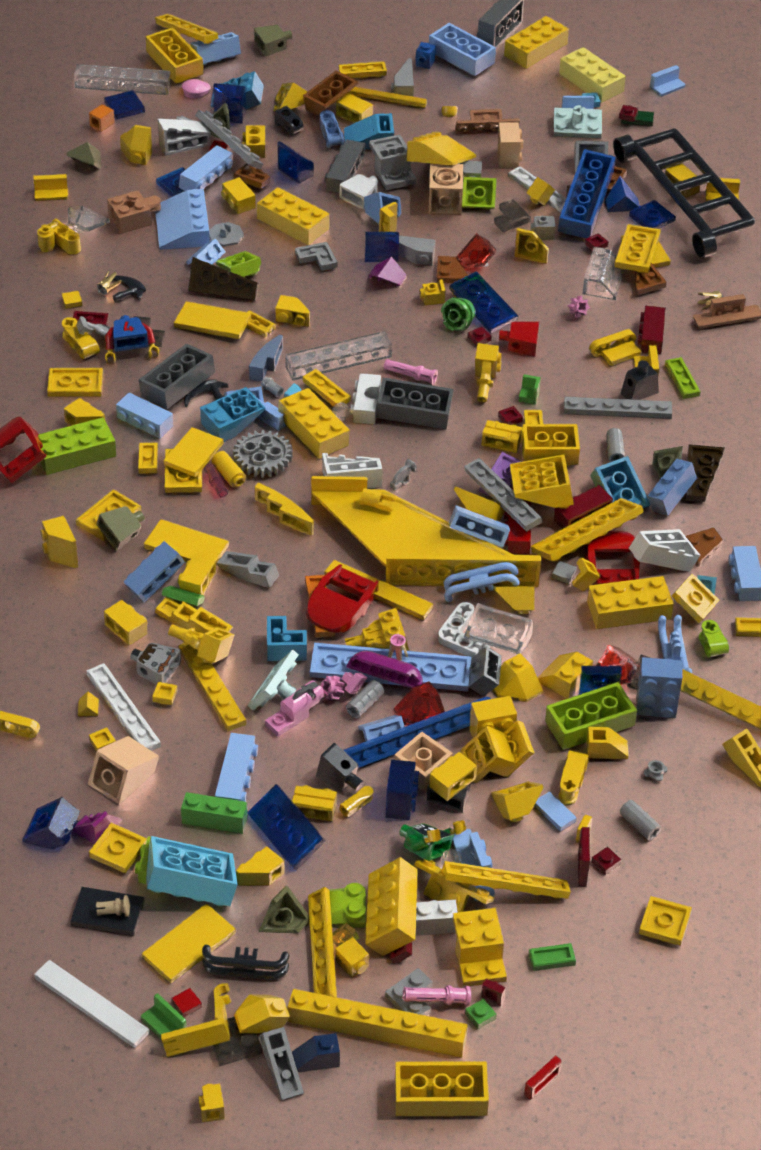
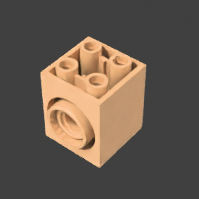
(445, 189)

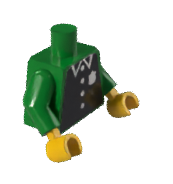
(430, 841)

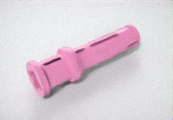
(419, 372)
(446, 995)

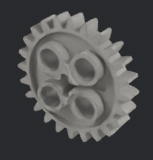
(262, 453)

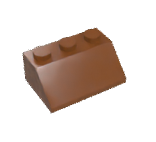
(328, 92)

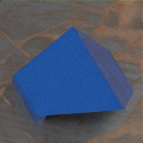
(621, 198)

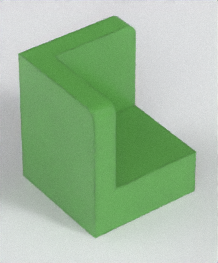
(530, 389)

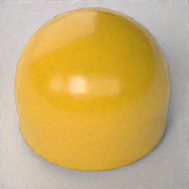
(449, 111)

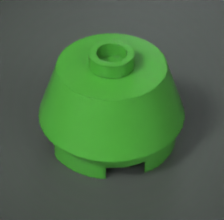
(458, 313)

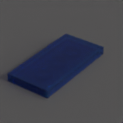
(488, 304)
(286, 826)

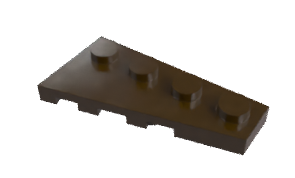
(218, 281)
(705, 463)

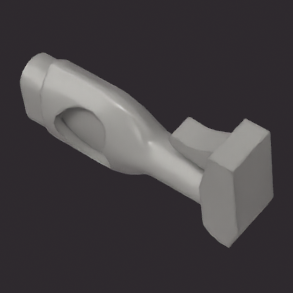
(84, 326)

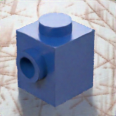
(425, 55)

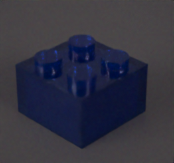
(401, 789)

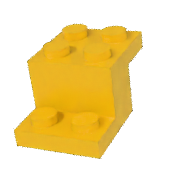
(499, 750)
(479, 946)

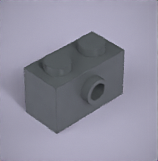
(485, 671)

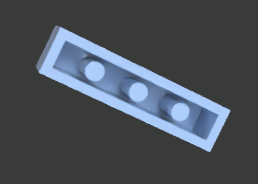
(206, 169)
(236, 767)

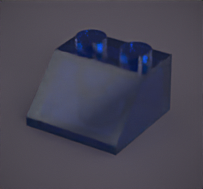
(234, 97)
(294, 163)
(52, 824)

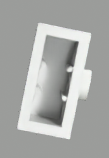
(435, 917)

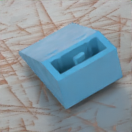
(253, 88)
(370, 128)
(231, 414)

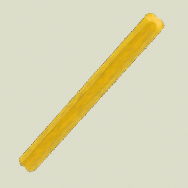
(388, 97)

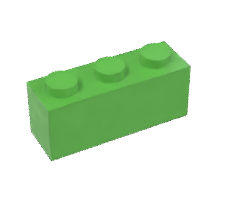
(214, 812)

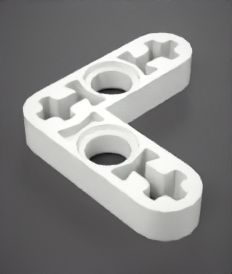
(450, 633)

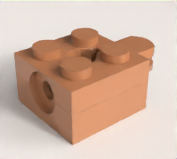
(132, 211)

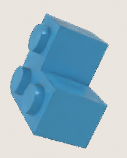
(282, 641)

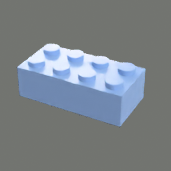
(463, 49)

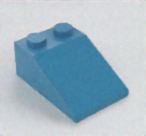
(620, 481)

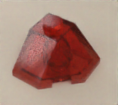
(476, 252)
(617, 657)
(419, 704)

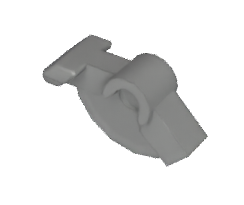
(402, 476)

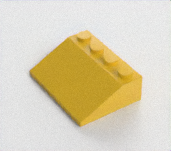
(437, 150)
(543, 481)

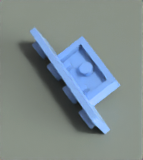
(473, 852)

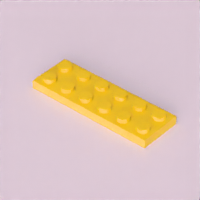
(587, 529)

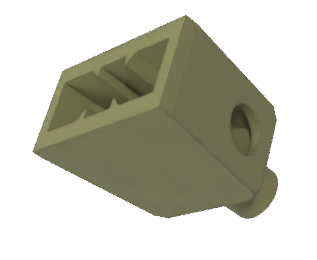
(271, 39)
(120, 526)

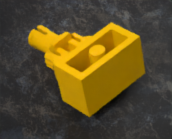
(486, 366)
(380, 631)
(210, 645)

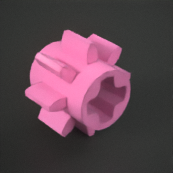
(578, 306)
(332, 687)

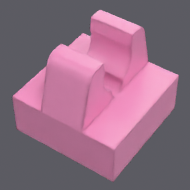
(353, 681)

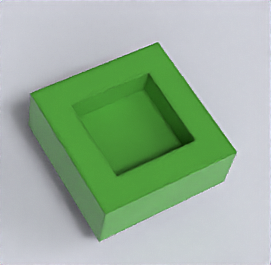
(480, 1013)

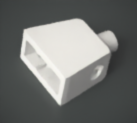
(357, 188)

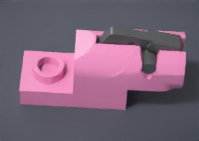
(295, 708)

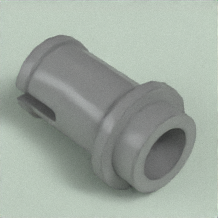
(271, 386)

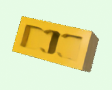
(255, 139)

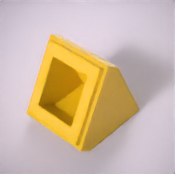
(88, 705)

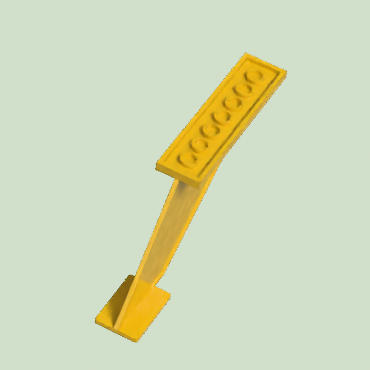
(412, 541)

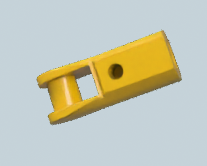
(357, 801)

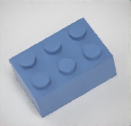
(659, 687)

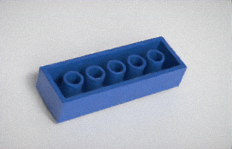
(586, 194)

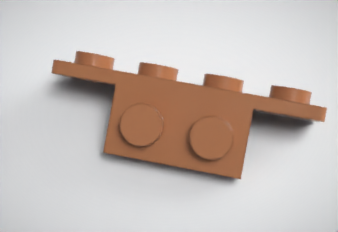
(483, 120)
(727, 311)

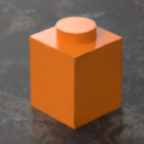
(101, 117)

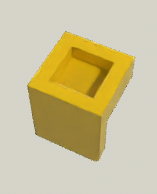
(587, 575)

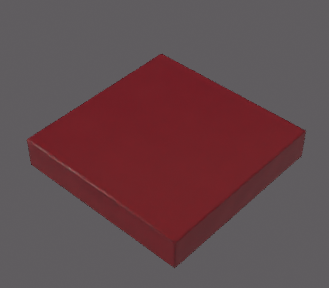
(583, 856)

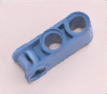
(330, 129)

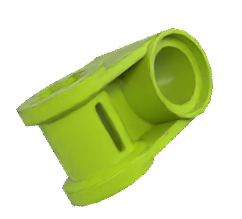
(713, 639)

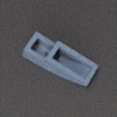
(266, 359)

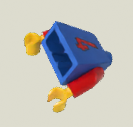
(128, 335)

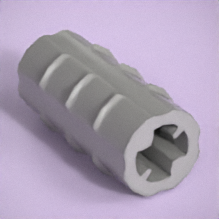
(615, 444)
(365, 699)
(640, 820)

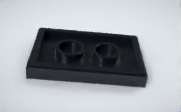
(86, 914)

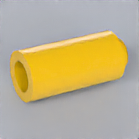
(228, 469)

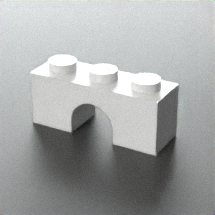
(365, 398)

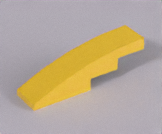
(287, 510)
(189, 617)

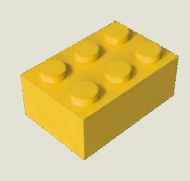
(550, 440)

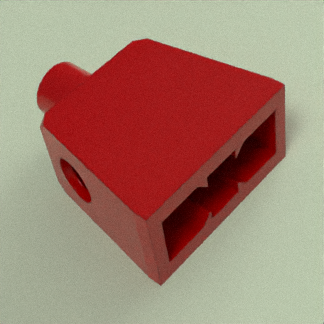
(521, 337)

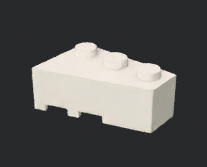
(182, 135)
(357, 467)
(665, 549)

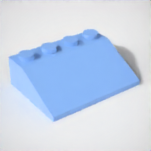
(183, 221)

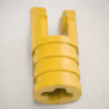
(375, 498)

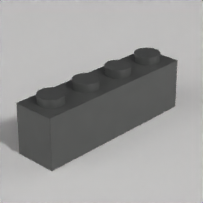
(345, 164)

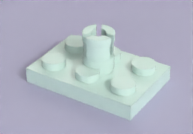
(578, 122)
(275, 682)

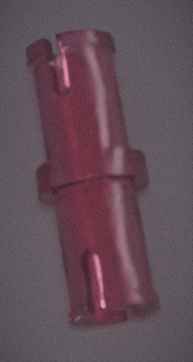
(216, 480)

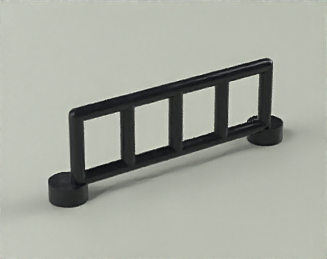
(704, 240)

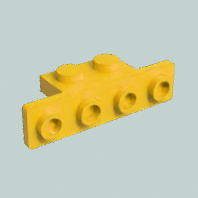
(442, 889)

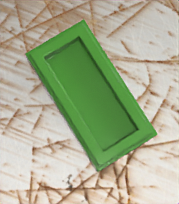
(183, 595)
(552, 957)

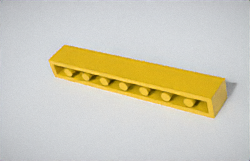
(377, 1023)

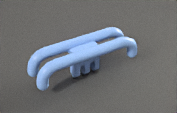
(480, 579)
(675, 648)

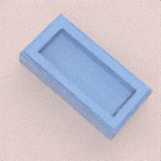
(555, 811)

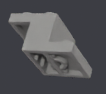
(392, 162)

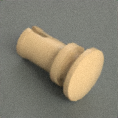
(114, 907)

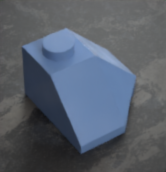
(375, 201)

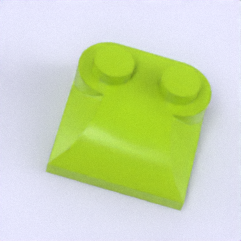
(479, 192)
(241, 263)
(348, 906)

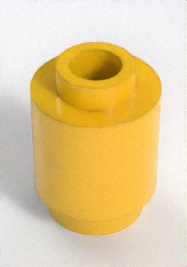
(46, 239)

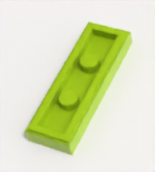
(682, 378)

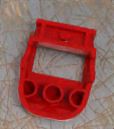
(29, 457)
(612, 542)
(334, 611)

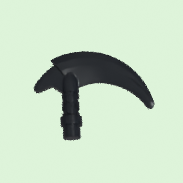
(135, 286)
(206, 386)

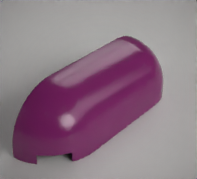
(386, 668)

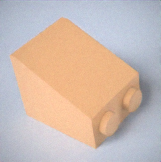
(122, 768)

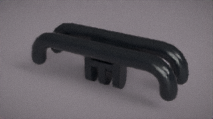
(245, 965)

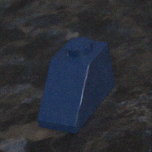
(317, 1053)

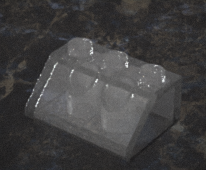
(601, 275)
(499, 629)

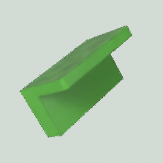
(162, 1017)

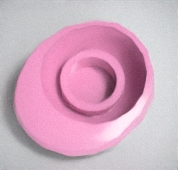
(195, 88)

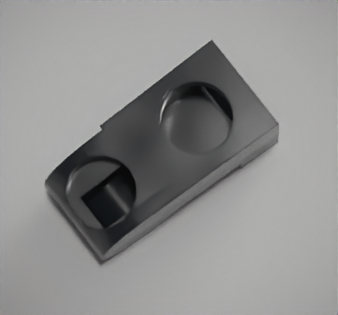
(289, 120)

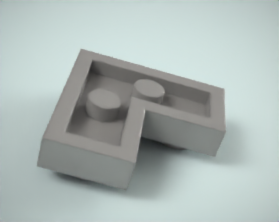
(317, 252)
(416, 979)

